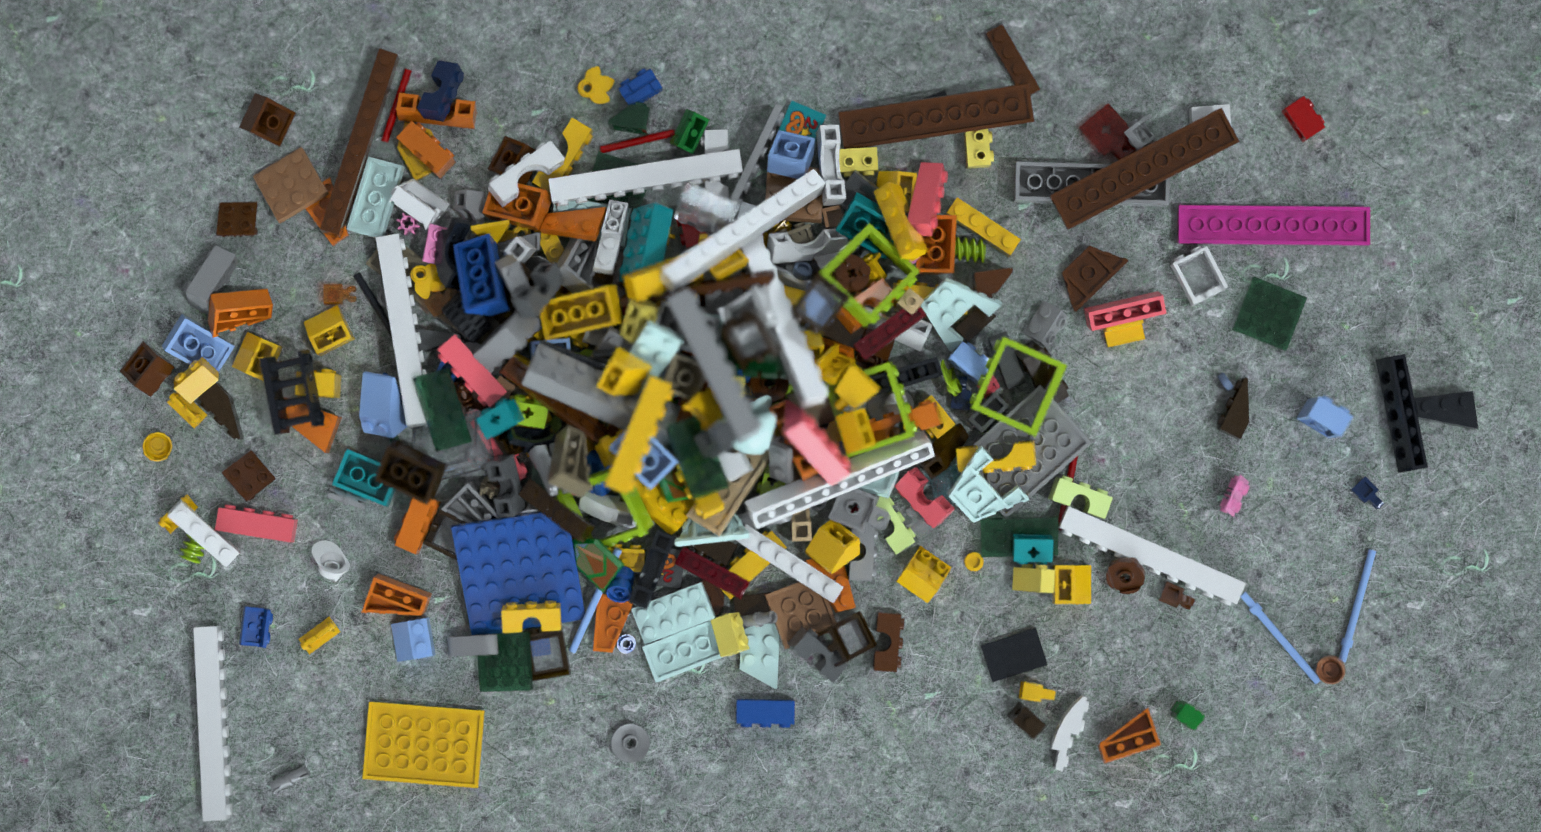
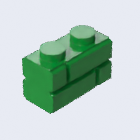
(689, 131)
(1187, 714)

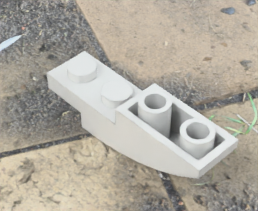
(611, 237)
(607, 509)
(1069, 724)

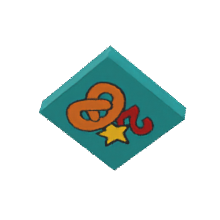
(802, 120)

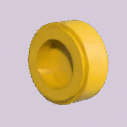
(973, 561)

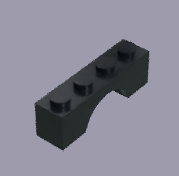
(652, 570)

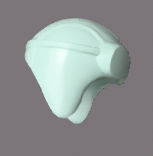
(760, 442)

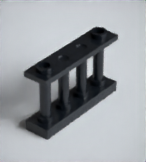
(274, 394)

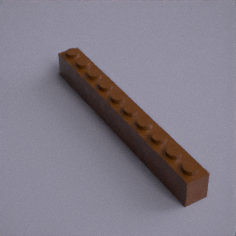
(359, 143)

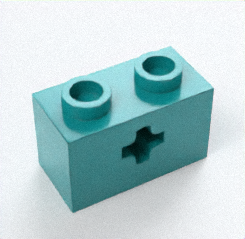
(509, 416)
(1023, 544)

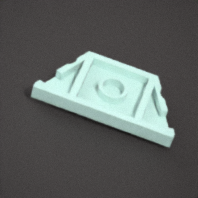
(696, 534)
(763, 655)

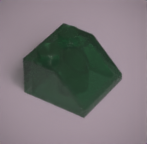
(632, 119)

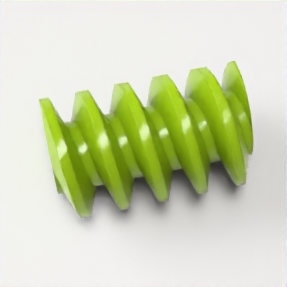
(970, 249)
(192, 551)

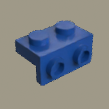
(255, 627)

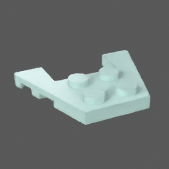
(949, 303)
(976, 495)

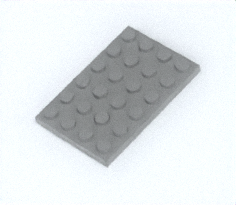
(1055, 445)

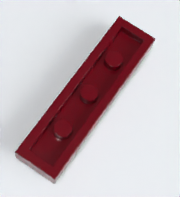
(887, 332)
(712, 573)

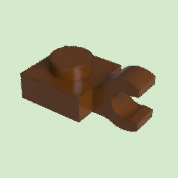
(1174, 596)

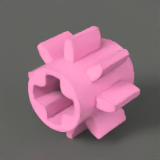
(410, 228)

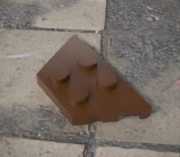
(1089, 274)

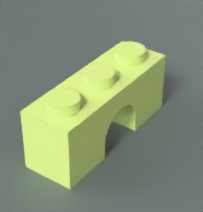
(1096, 502)
(901, 536)

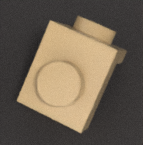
(909, 301)

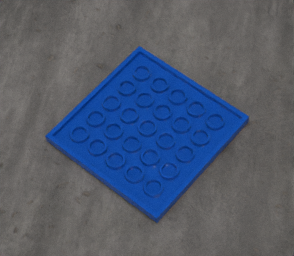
(518, 563)

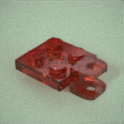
(1112, 142)

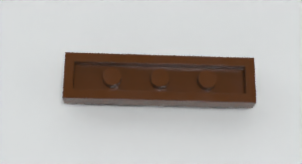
(1011, 58)

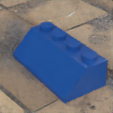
(479, 279)

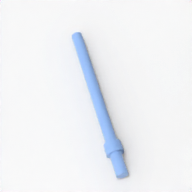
(1256, 610)
(589, 613)
(1347, 641)

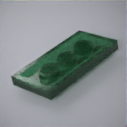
(442, 410)
(701, 474)
(998, 533)

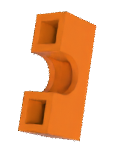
(873, 296)

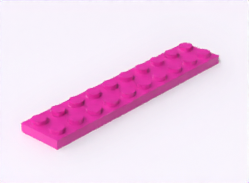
(1273, 225)

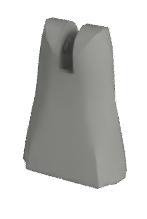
(542, 460)

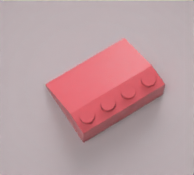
(815, 444)

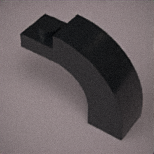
(445, 254)
(529, 438)

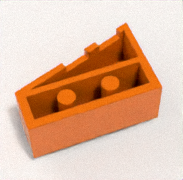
(426, 149)
(238, 308)
(320, 436)
(416, 525)
(395, 597)
(1130, 739)

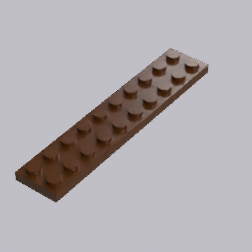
(936, 116)
(1144, 168)

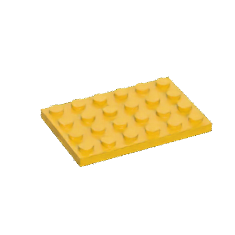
(423, 744)

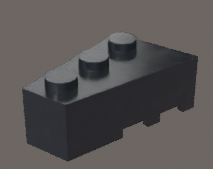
(1449, 409)

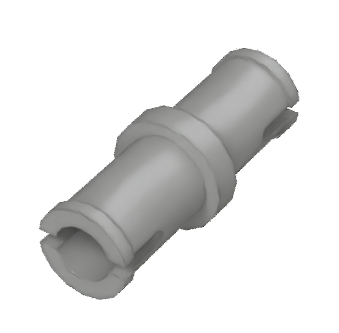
(347, 498)
(759, 619)
(289, 779)

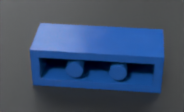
(765, 712)

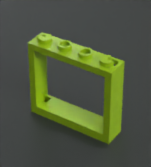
(891, 252)
(1046, 401)
(903, 406)
(633, 502)

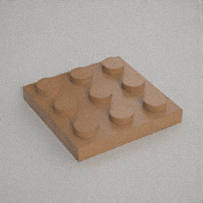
(290, 185)
(809, 213)
(799, 607)

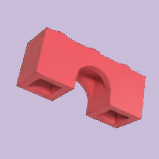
(912, 487)

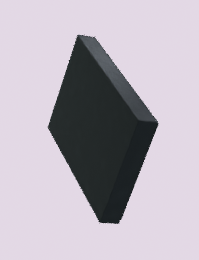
(1014, 655)

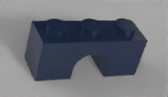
(437, 104)

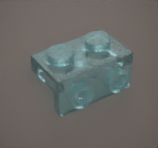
(944, 482)

